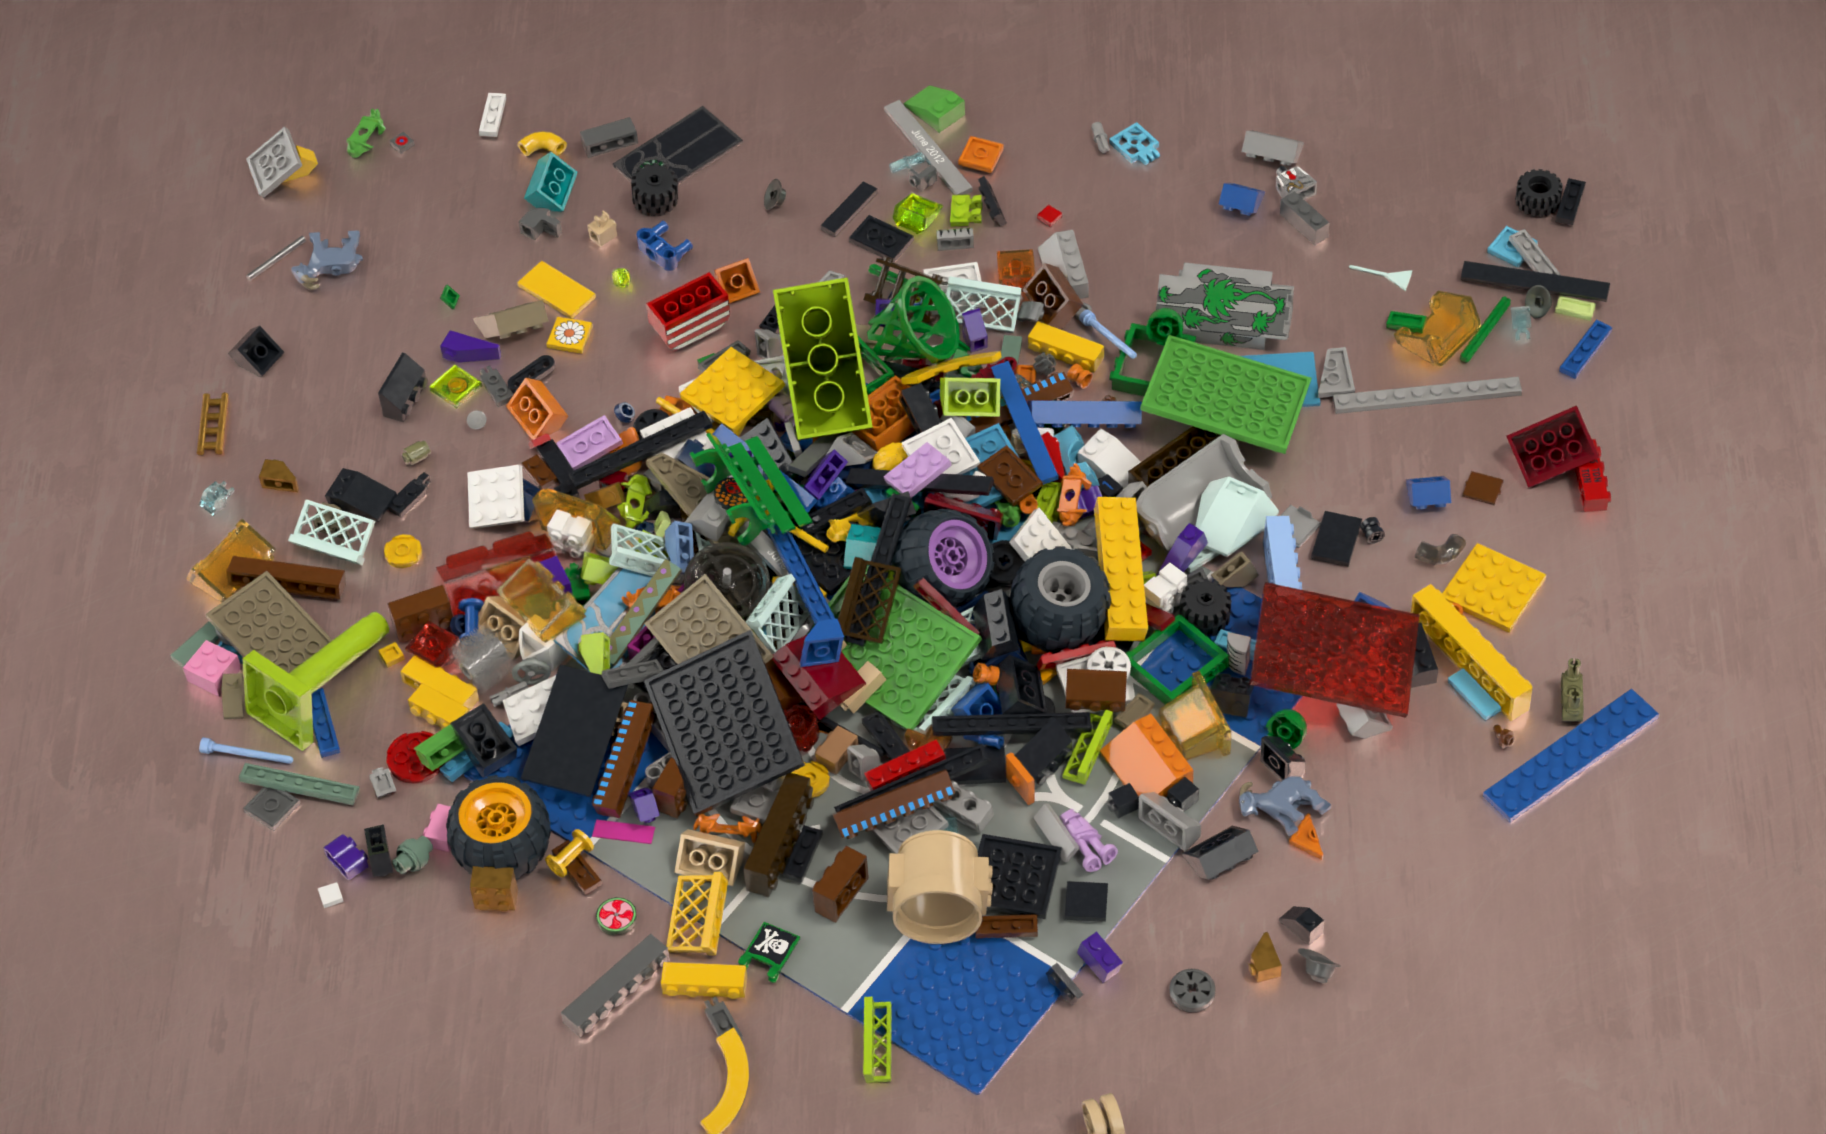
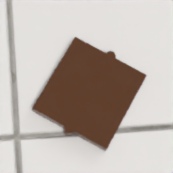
(1483, 488)

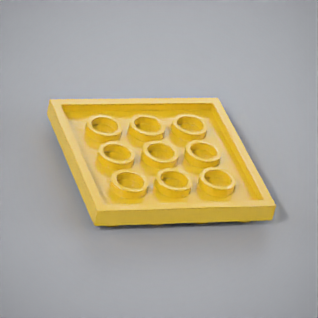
(732, 389)
(1493, 587)

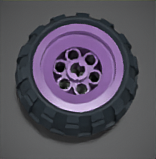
(961, 558)

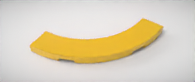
(950, 365)
(736, 1084)

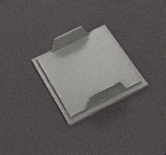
(1303, 523)

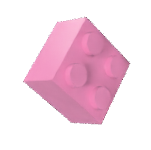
(209, 665)

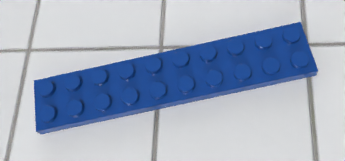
(1570, 755)

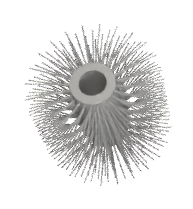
(483, 658)

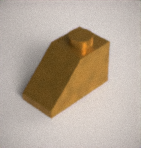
(277, 476)
(606, 496)
(1264, 960)

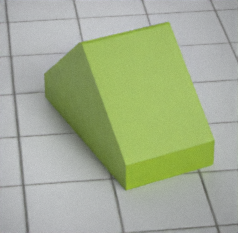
(822, 358)

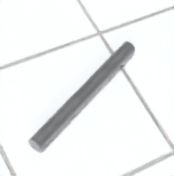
(276, 258)

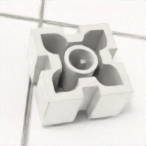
(571, 534)
(1166, 588)

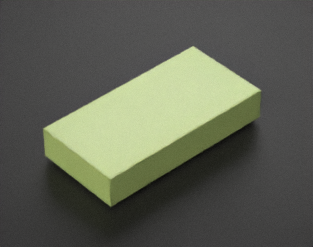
(1575, 307)
(661, 523)

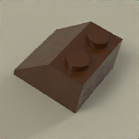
(670, 791)

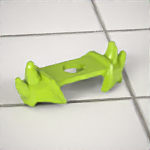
(637, 489)

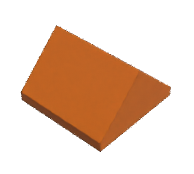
(737, 280)

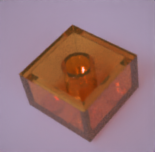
(1015, 267)

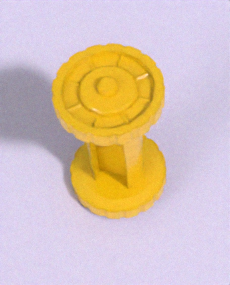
(570, 852)

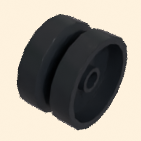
(1004, 552)

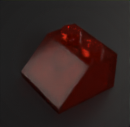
(432, 645)

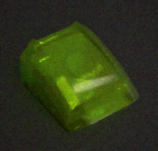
(916, 213)

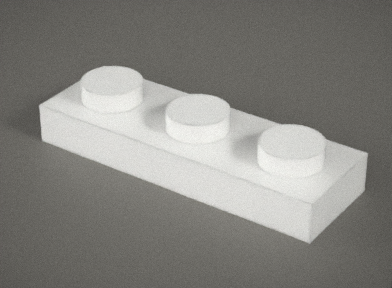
(492, 114)

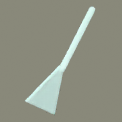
(1399, 278)

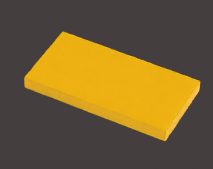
(556, 290)

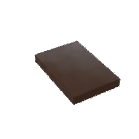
(1010, 475)

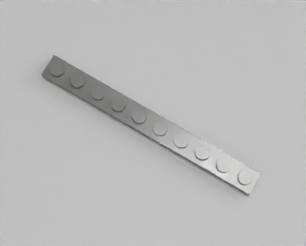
(1427, 395)

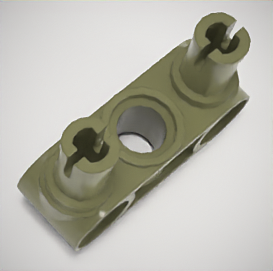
(1572, 692)

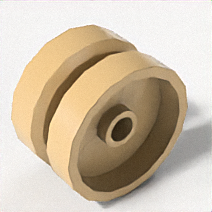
(1103, 1117)

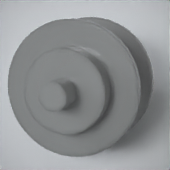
(476, 419)

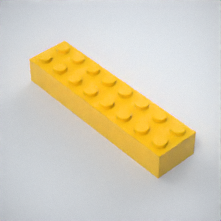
(1121, 561)
(1471, 651)

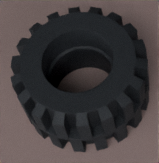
(1538, 193)

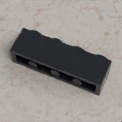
(919, 408)

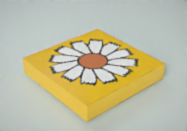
(569, 335)

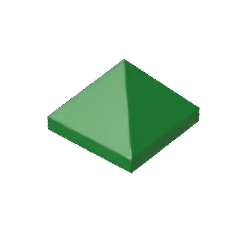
(449, 296)

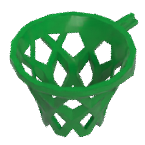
(945, 327)

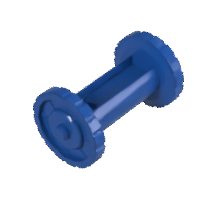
(471, 608)

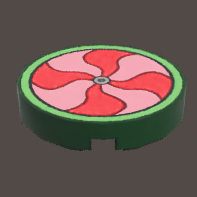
(616, 916)

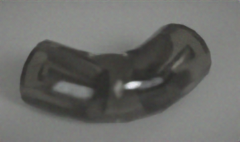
(1441, 554)

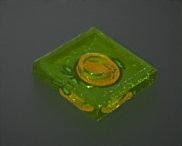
(455, 386)

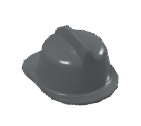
(1318, 966)

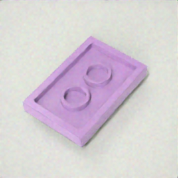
(589, 443)
(918, 470)

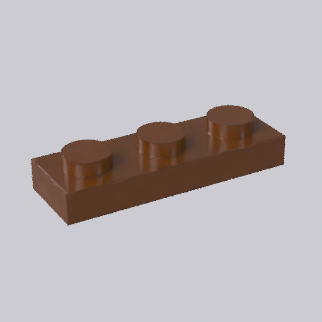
(580, 871)
(1008, 926)

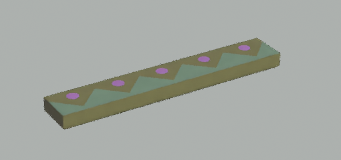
(642, 609)

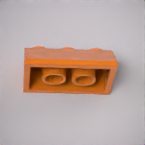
(536, 409)

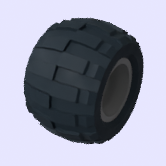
(1055, 617)

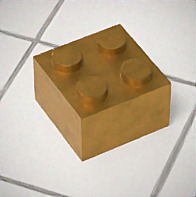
(493, 888)

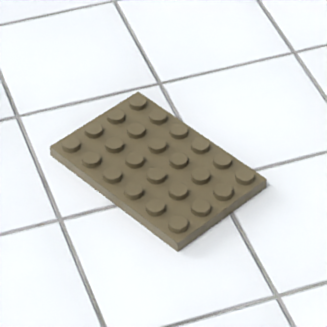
(269, 622)
(698, 622)

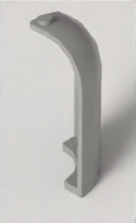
(1176, 497)

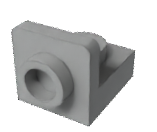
(382, 782)

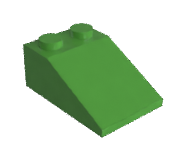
(937, 107)

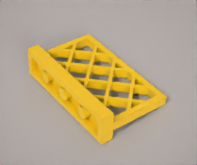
(713, 913)

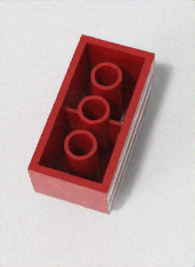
(689, 312)

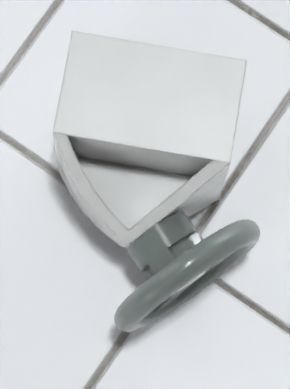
(537, 655)

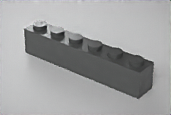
(615, 985)

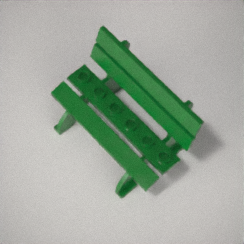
(754, 509)

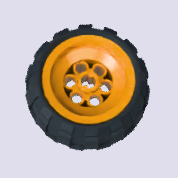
(492, 809)

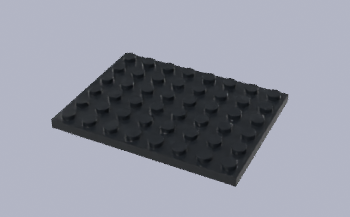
(724, 723)

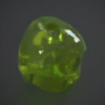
(621, 278)

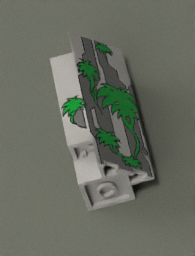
(1228, 304)

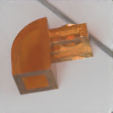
(915, 739)

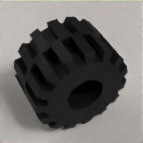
(654, 189)
(1206, 606)

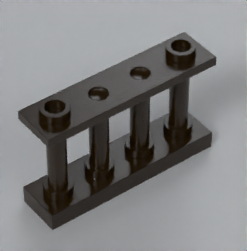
(877, 294)

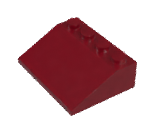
(1552, 446)
(990, 518)
(819, 685)

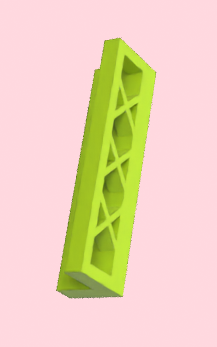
(1049, 500)
(1092, 750)
(869, 1040)

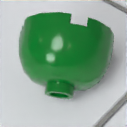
(1164, 323)
(1288, 726)

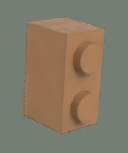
(834, 750)

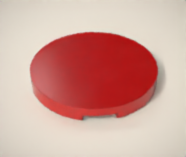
(404, 761)

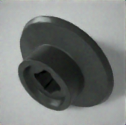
(774, 195)
(1539, 301)

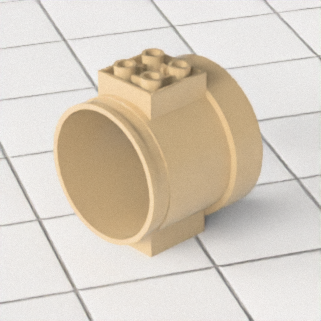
(938, 887)

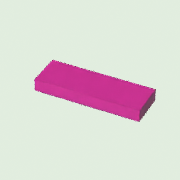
(623, 831)

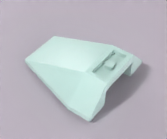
(1232, 514)

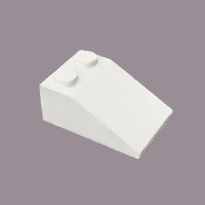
(1108, 456)

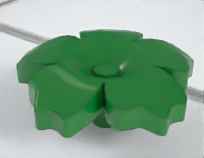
(573, 572)

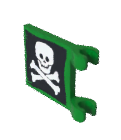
(772, 948)

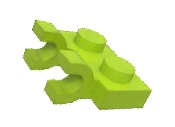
(961, 210)

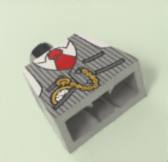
(1295, 180)

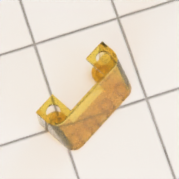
(541, 600)

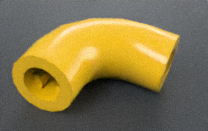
(542, 140)

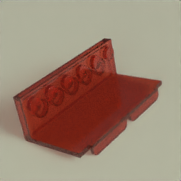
(482, 571)

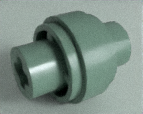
(412, 855)

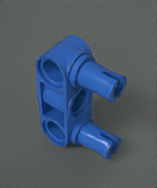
(658, 249)

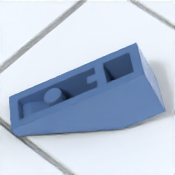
(679, 544)

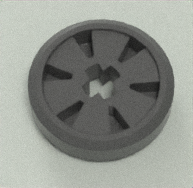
(1192, 979)

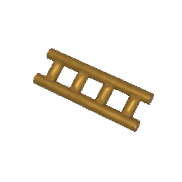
(219, 431)

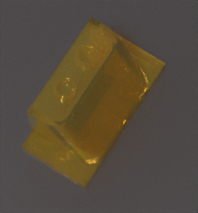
(1196, 721)

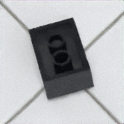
(360, 495)
(484, 740)

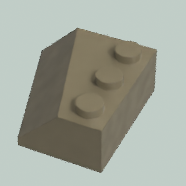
(512, 319)

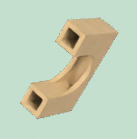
(874, 680)

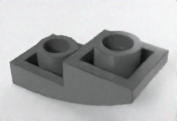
(1030, 311)

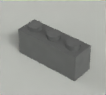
(609, 137)
(1304, 218)

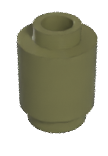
(416, 452)

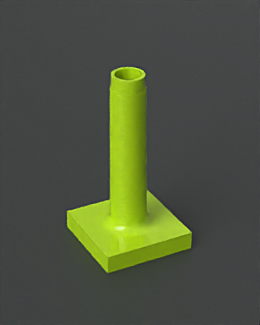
(285, 699)

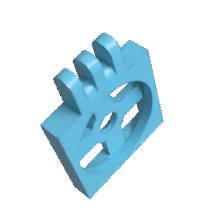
(1144, 153)

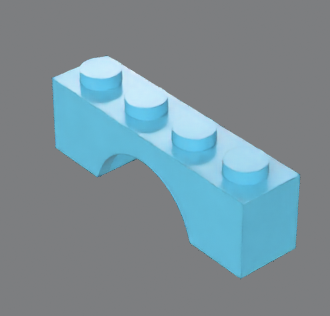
(1070, 444)

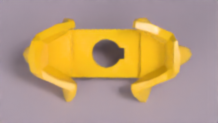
(840, 528)

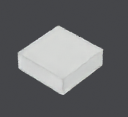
(330, 895)

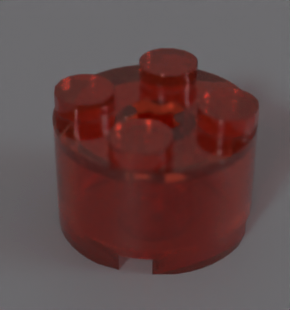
(803, 726)

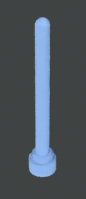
(1089, 319)
(208, 746)

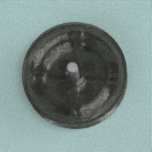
(734, 571)

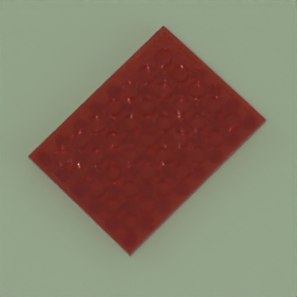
(1335, 650)

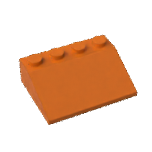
(887, 416)
(1146, 758)

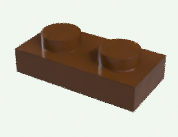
(539, 472)

